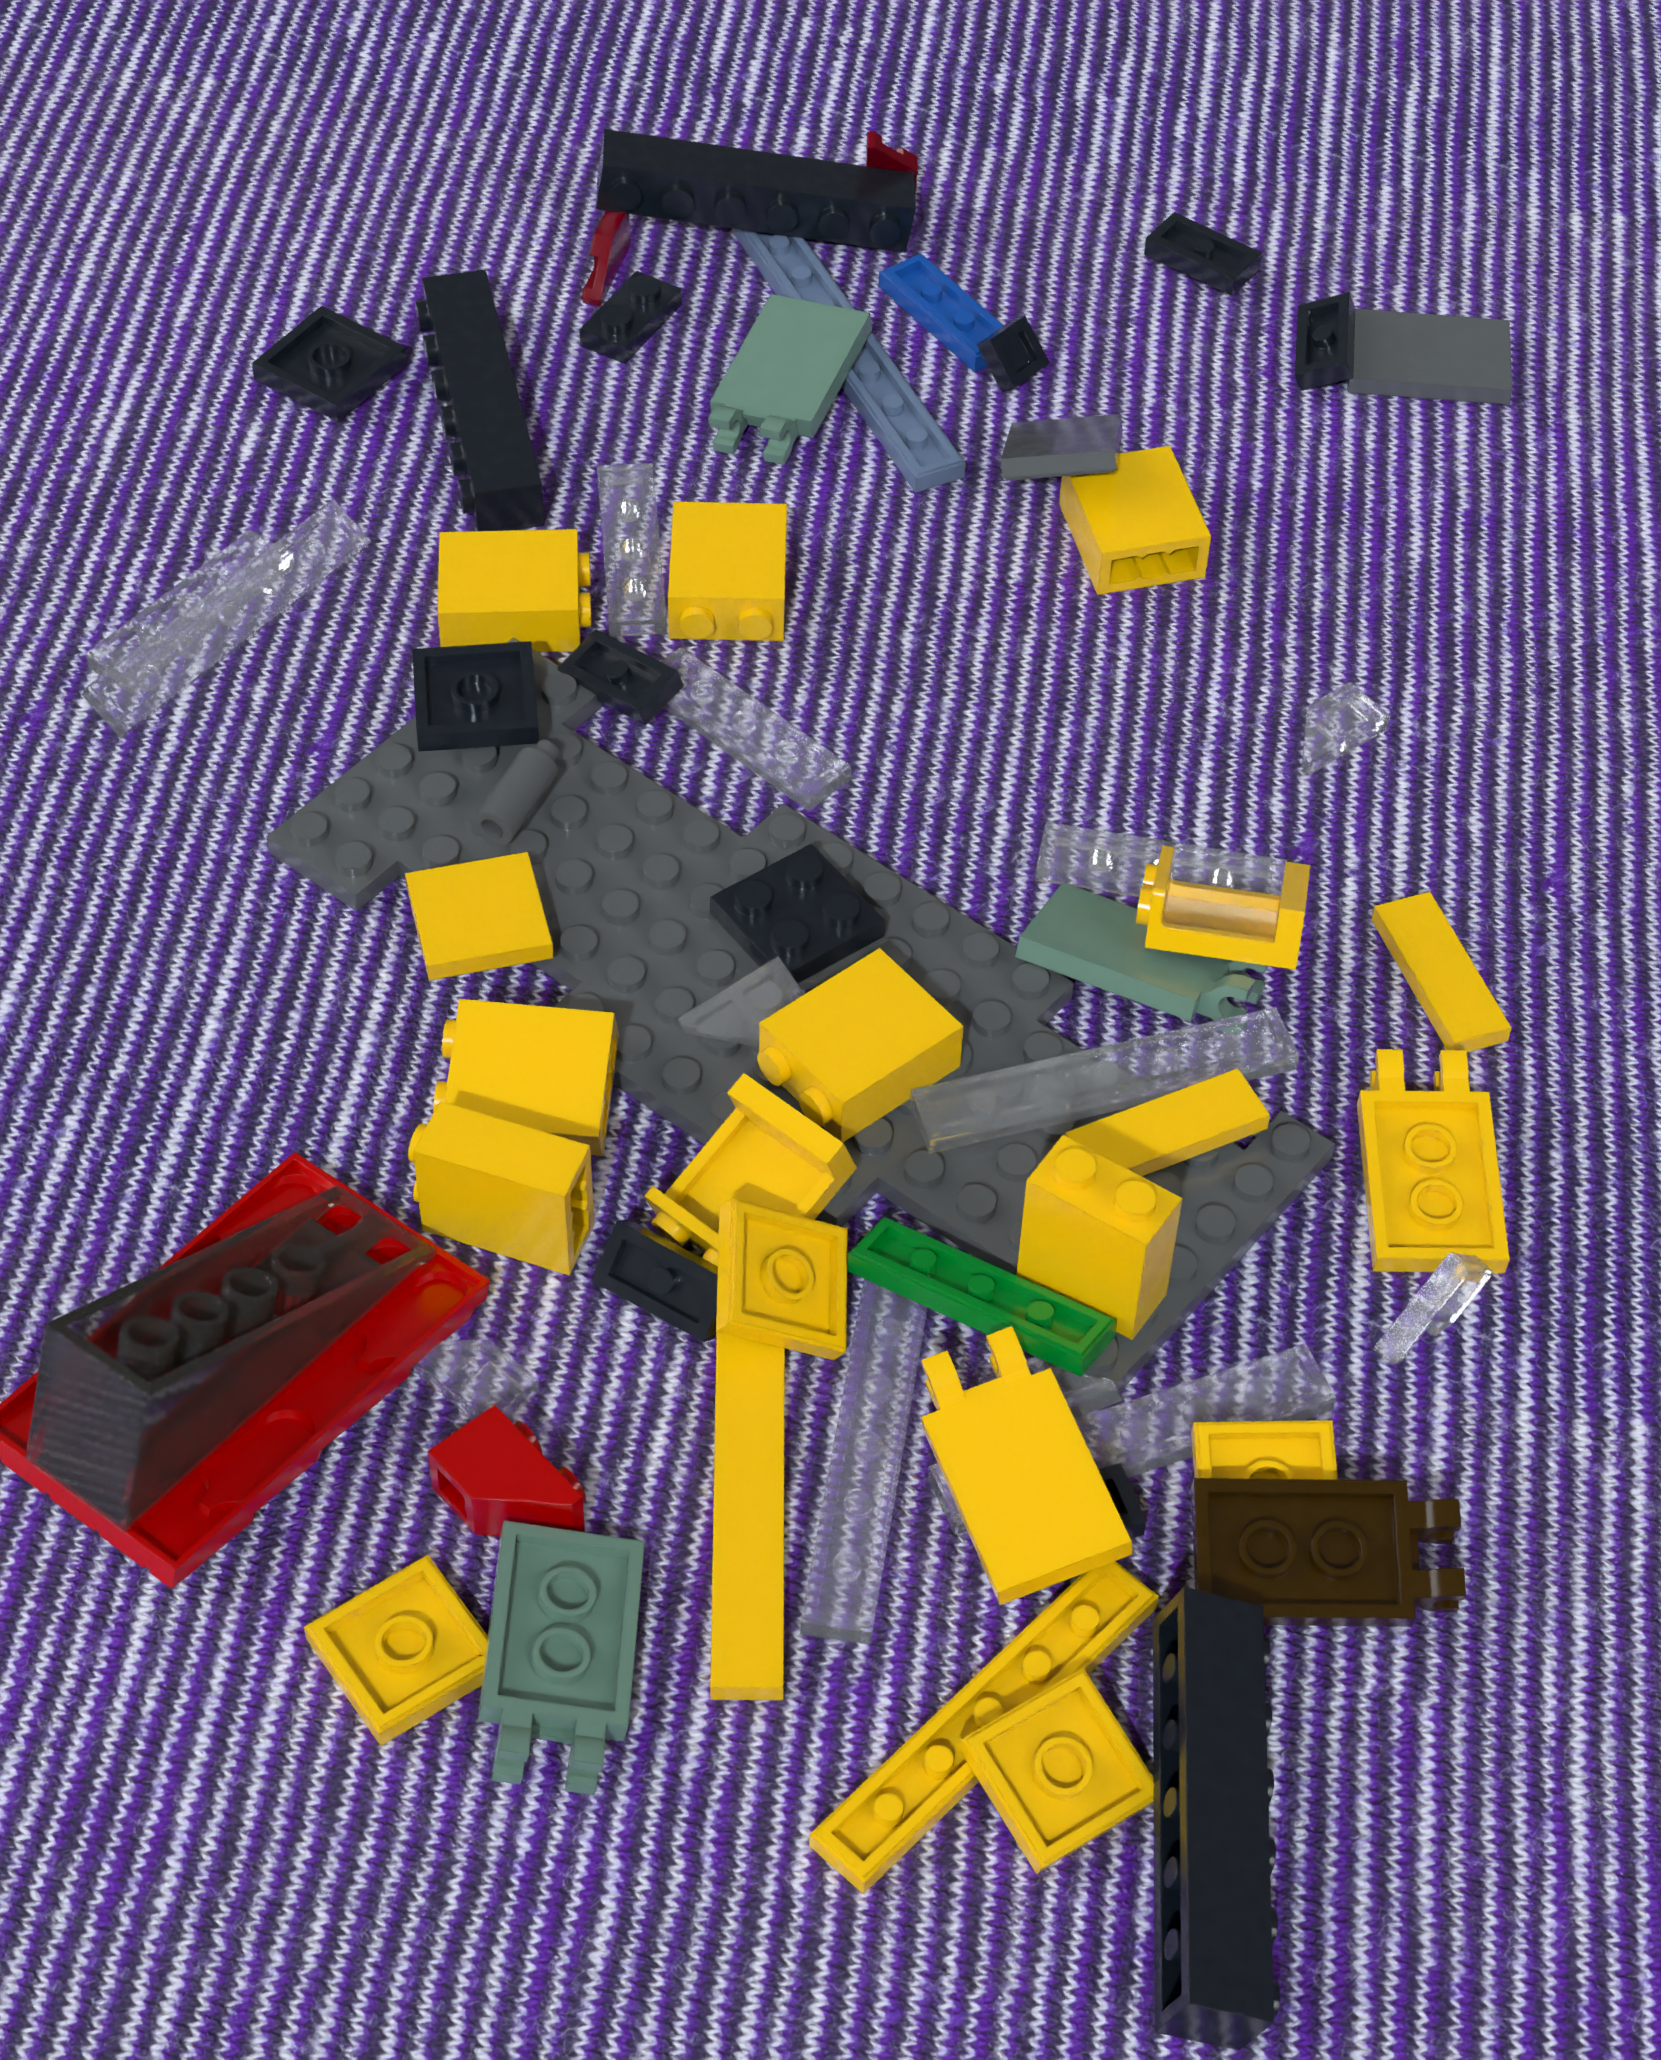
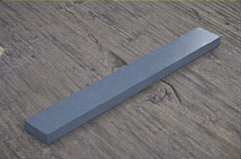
(873, 381)

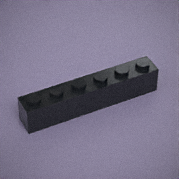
(755, 190)
(481, 403)
(1212, 1822)

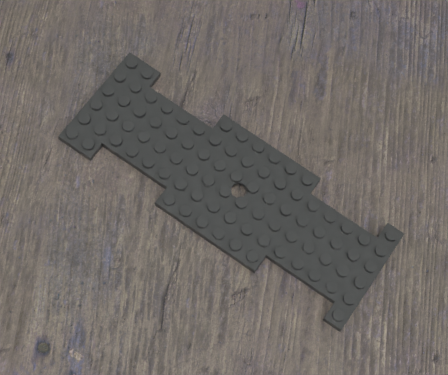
(633, 935)

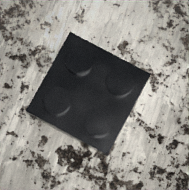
(329, 363)
(475, 696)
(798, 913)

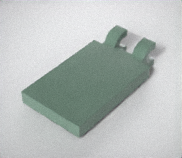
(787, 373)
(1104, 947)
(560, 1647)

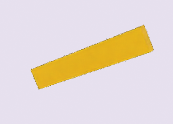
(748, 1522)
(929, 1770)

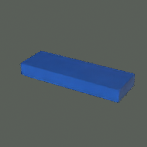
(940, 307)

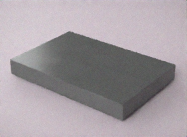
(1432, 357)
(1062, 447)

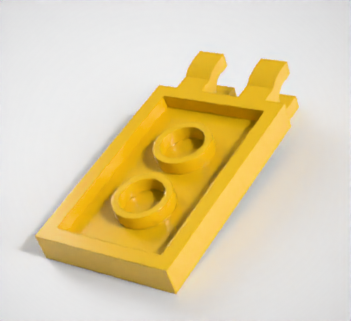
(1430, 1168)
(1020, 1473)

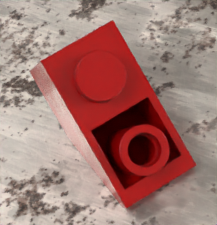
(498, 1474)

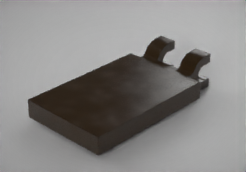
(1323, 1549)

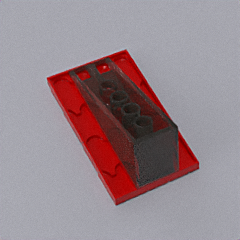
(258, 1328)

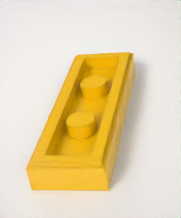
(1441, 973)
(1177, 1124)

